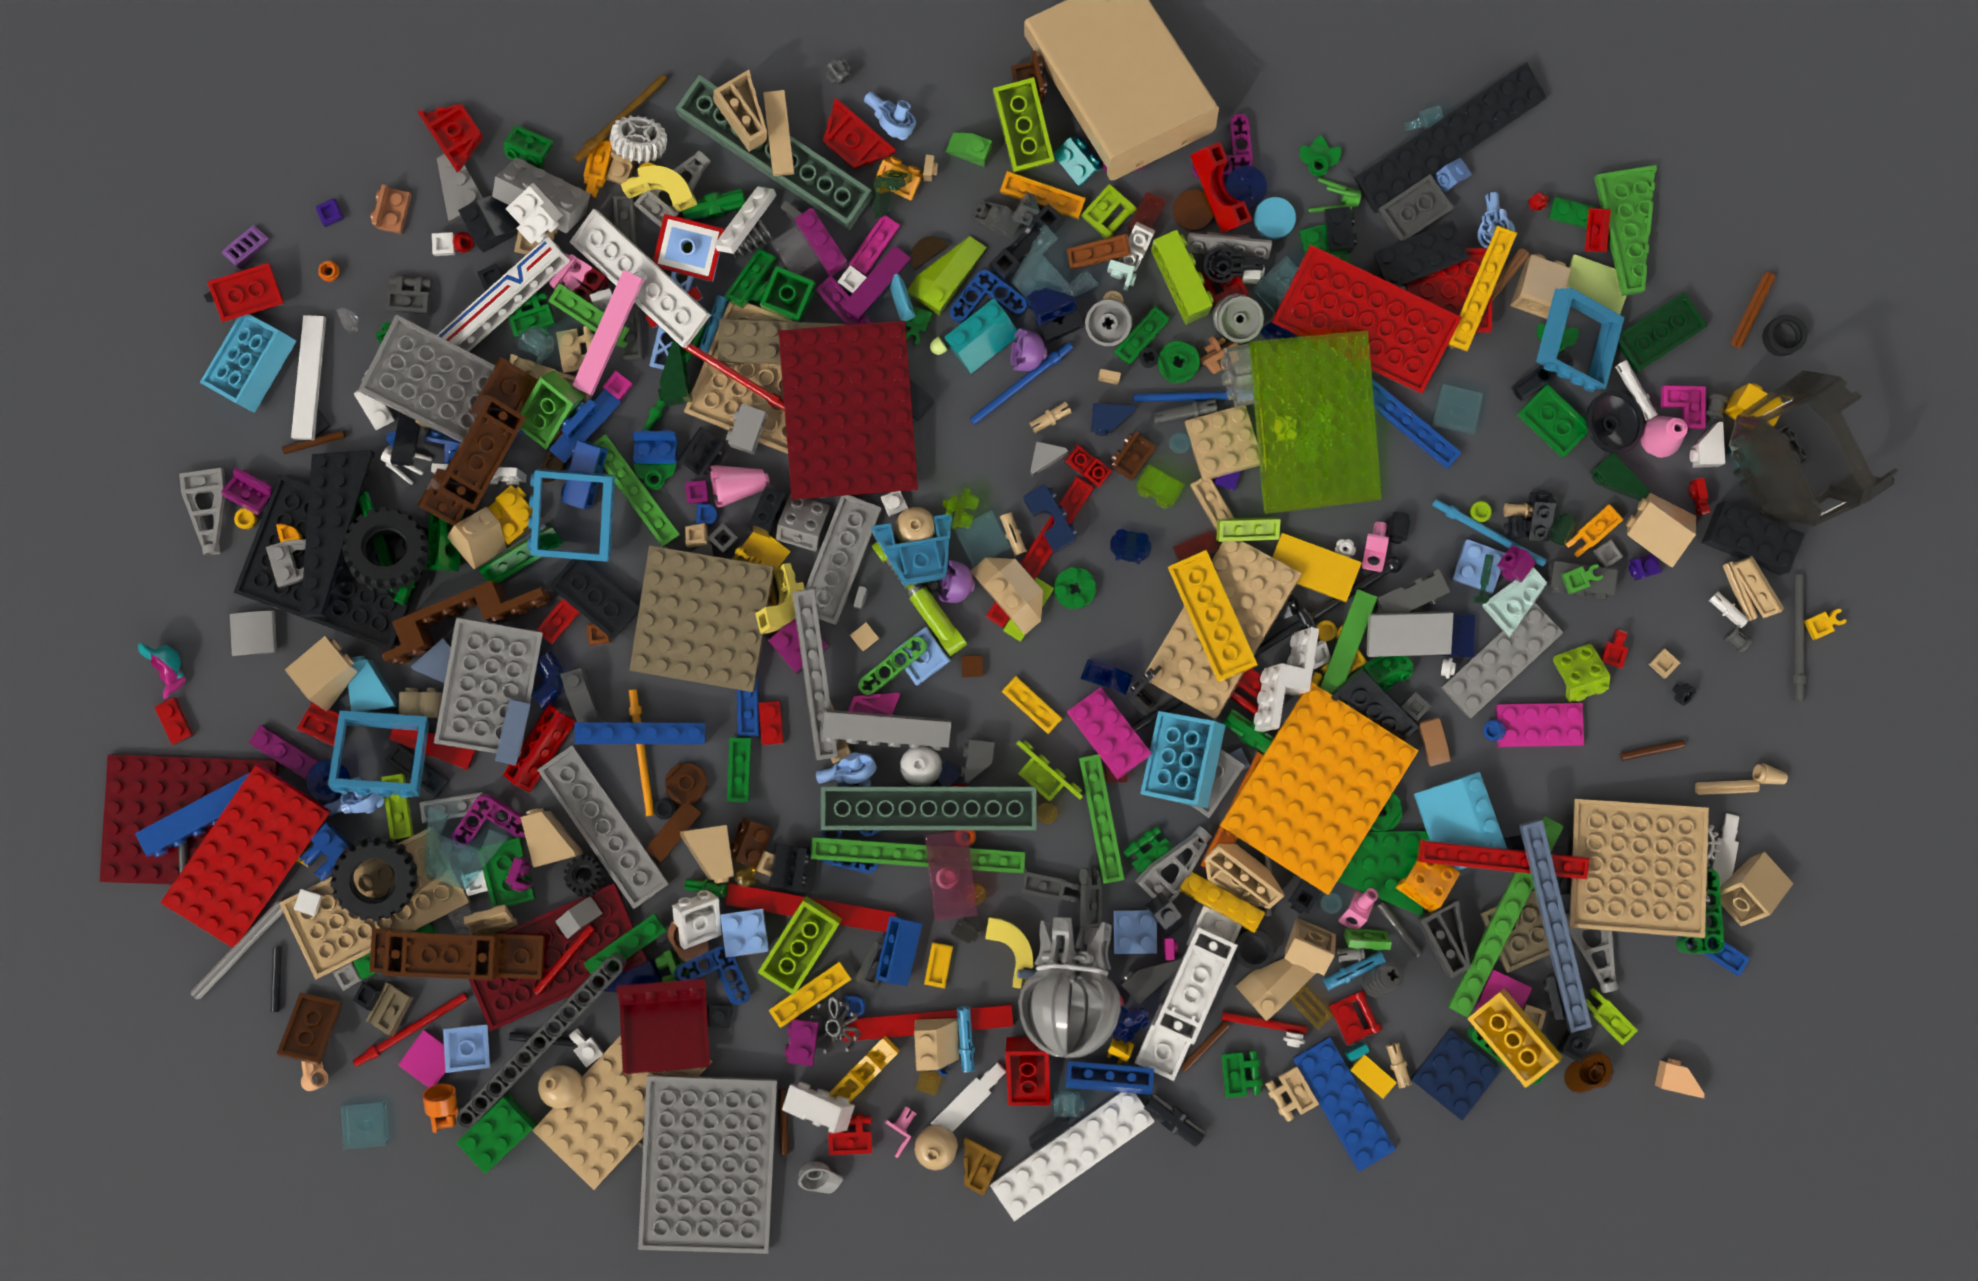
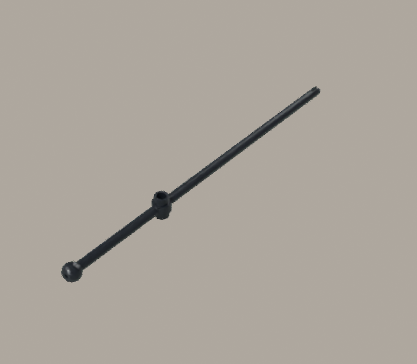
(1306, 620)

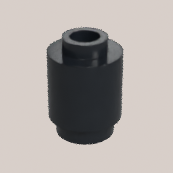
(1398, 527)

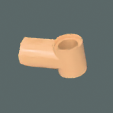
(313, 1070)

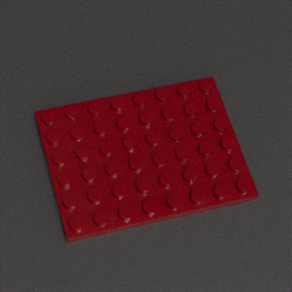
(848, 410)
(144, 792)

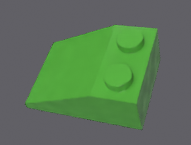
(549, 407)

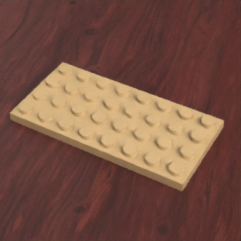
(1257, 593)
(338, 939)
(605, 1119)

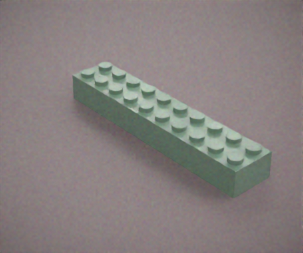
(814, 177)
(928, 808)

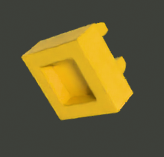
(1120, 1050)

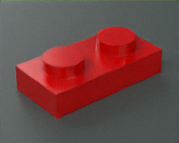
(1597, 230)
(558, 621)
(173, 721)
(771, 723)

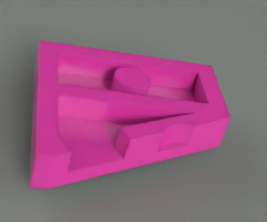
(875, 703)

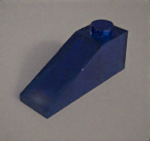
(641, 974)

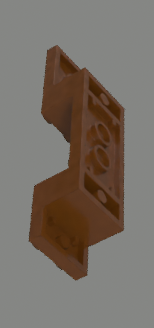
(483, 446)
(492, 602)
(456, 955)

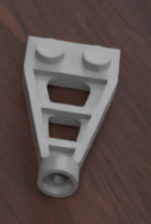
(654, 207)
(201, 482)
(283, 562)
(1151, 878)
(1586, 952)

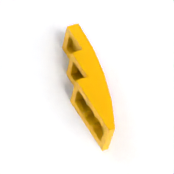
(865, 1070)

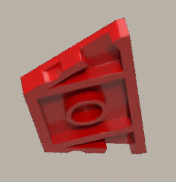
(453, 132)
(854, 139)

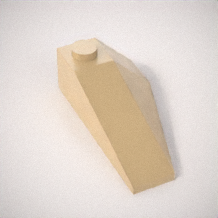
(1273, 986)

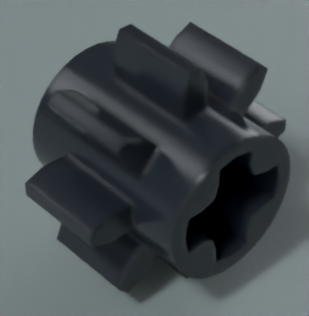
(1517, 527)

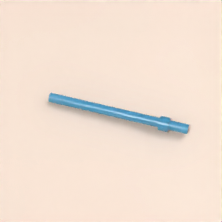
(1453, 512)

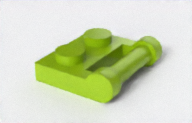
(1103, 207)

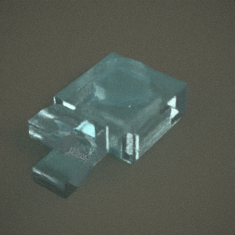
(1427, 118)

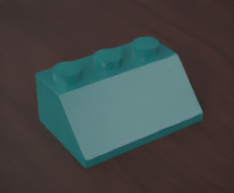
(981, 336)

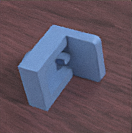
(1452, 174)

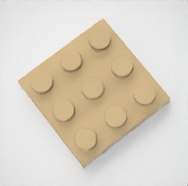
(1223, 442)

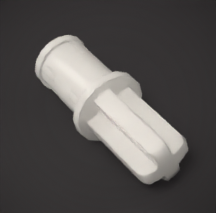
(1728, 609)

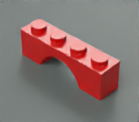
(1209, 166)

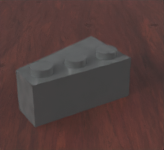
(1414, 594)
(1446, 937)

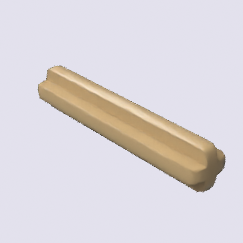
(1740, 592)
(1727, 787)

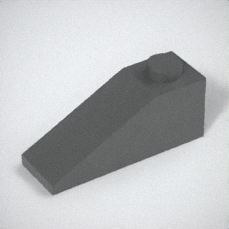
(580, 695)
(1147, 979)

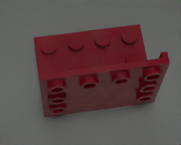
(663, 1026)

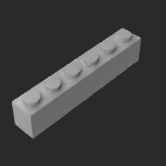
(885, 728)

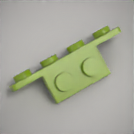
(1042, 777)

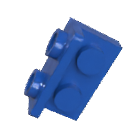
(655, 447)

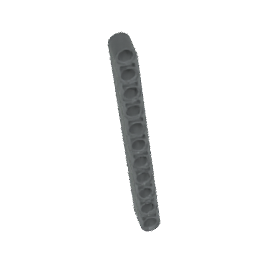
(535, 1048)

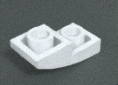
(1139, 242)

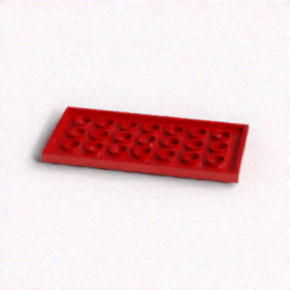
(1337, 297)
(245, 856)

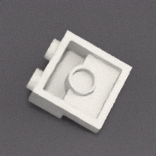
(534, 214)
(697, 918)

